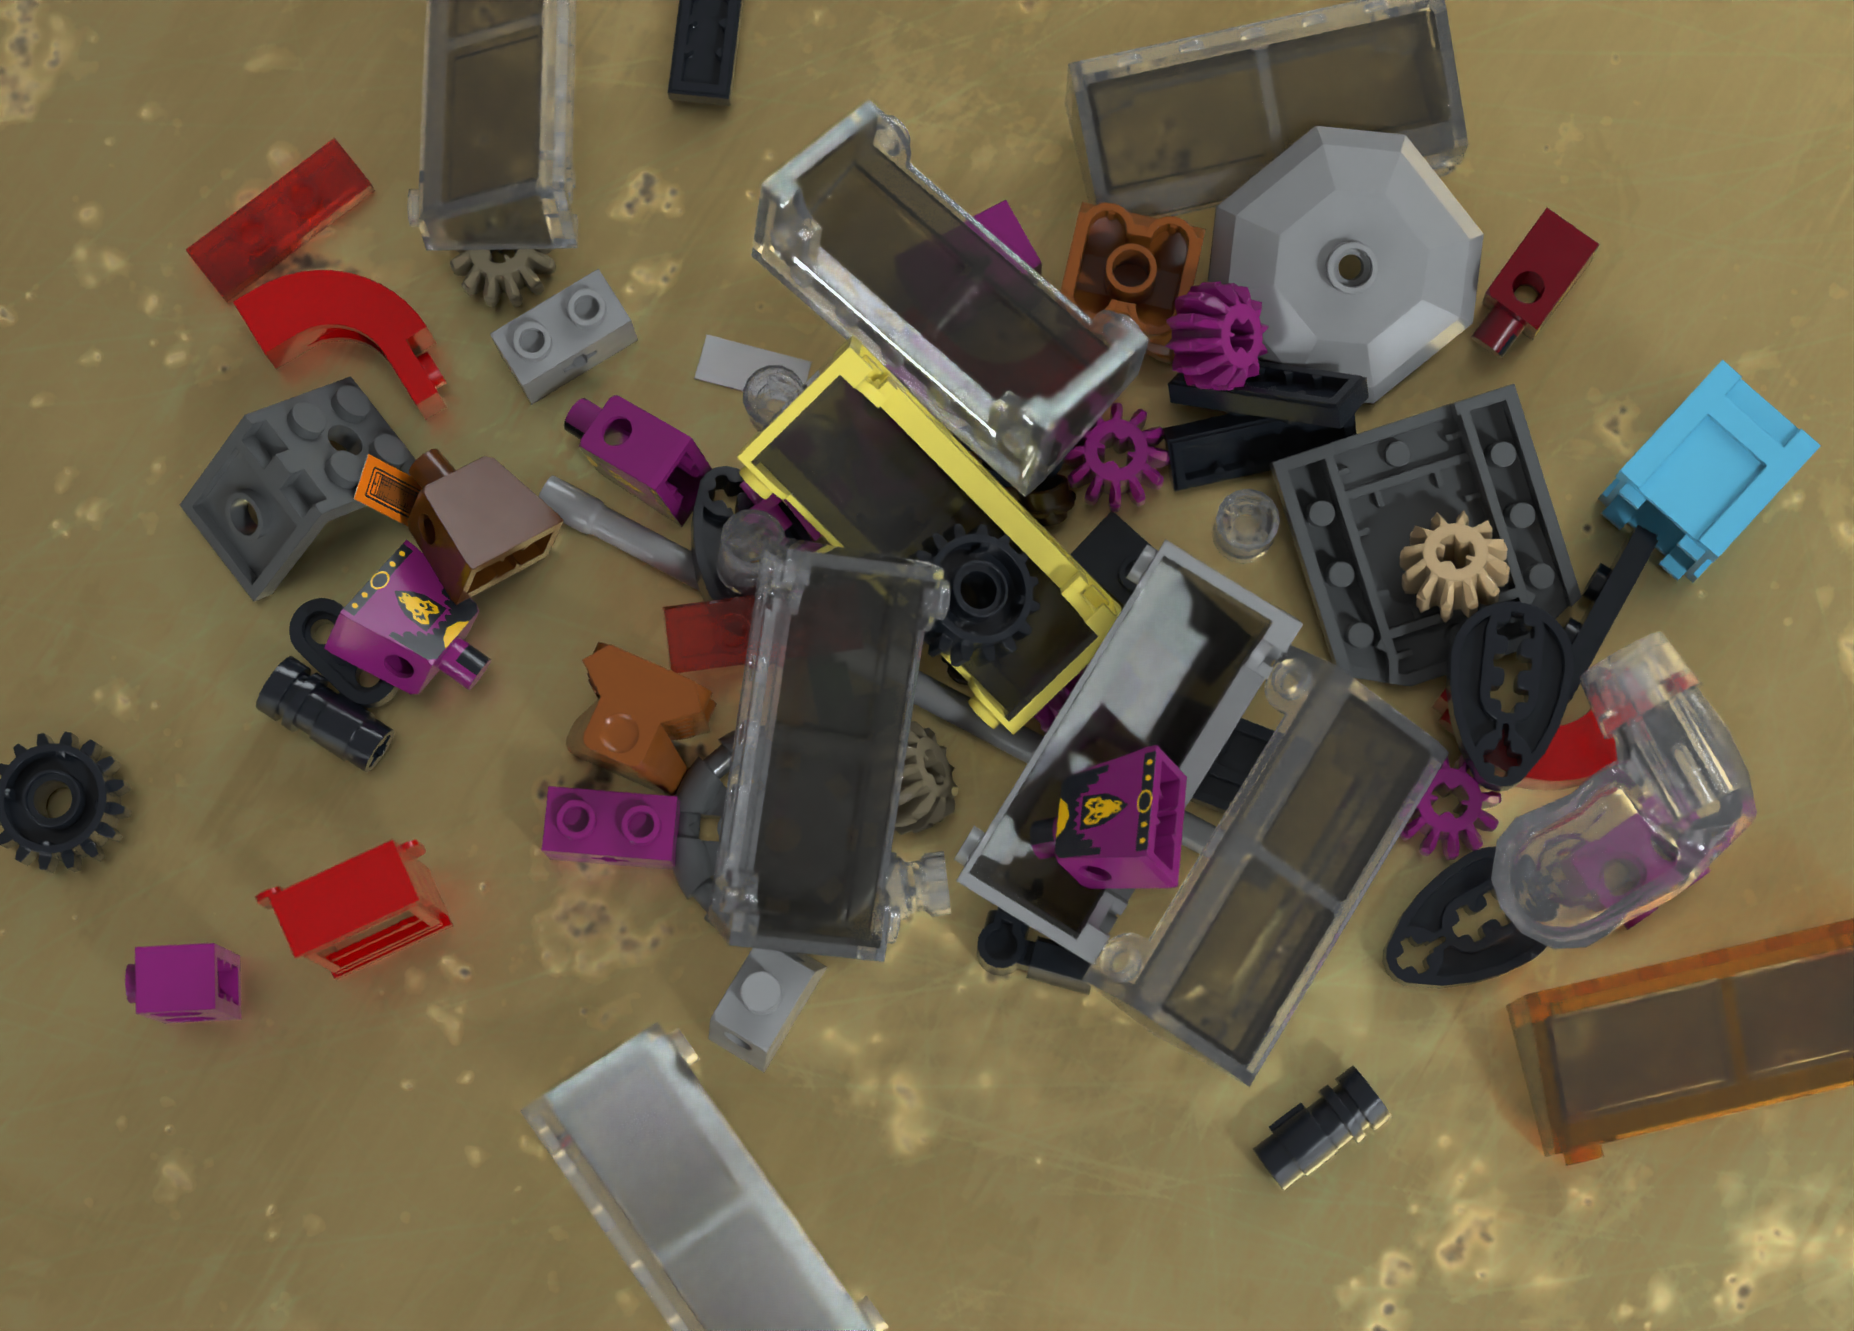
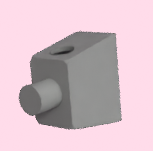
(764, 1004)

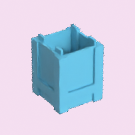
(1707, 472)

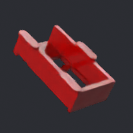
(356, 898)

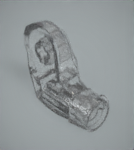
(1637, 824)

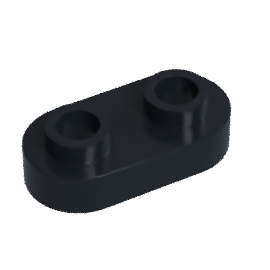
(337, 671)

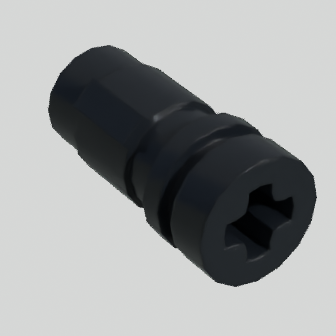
(324, 715)
(1313, 1135)

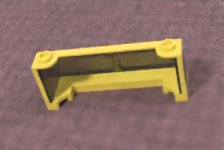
(888, 475)

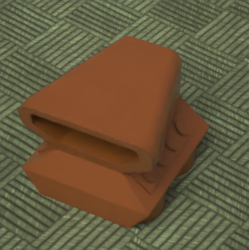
(1132, 268)
(638, 717)

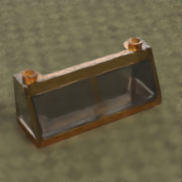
(1688, 1039)

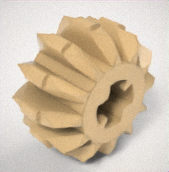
(1454, 566)

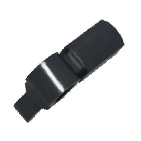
(1004, 949)

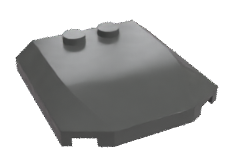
(1366, 493)

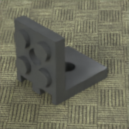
(290, 477)

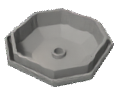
(1362, 198)

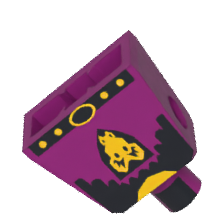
(640, 454)
(408, 627)
(1118, 823)

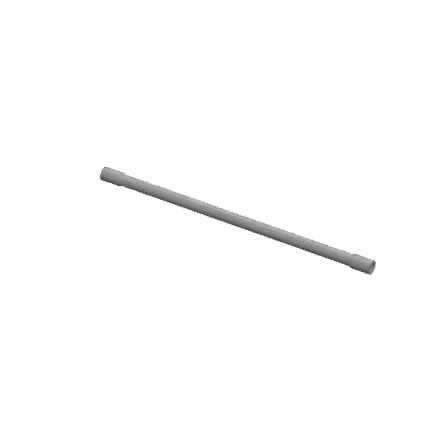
(593, 517)

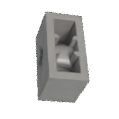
(564, 336)

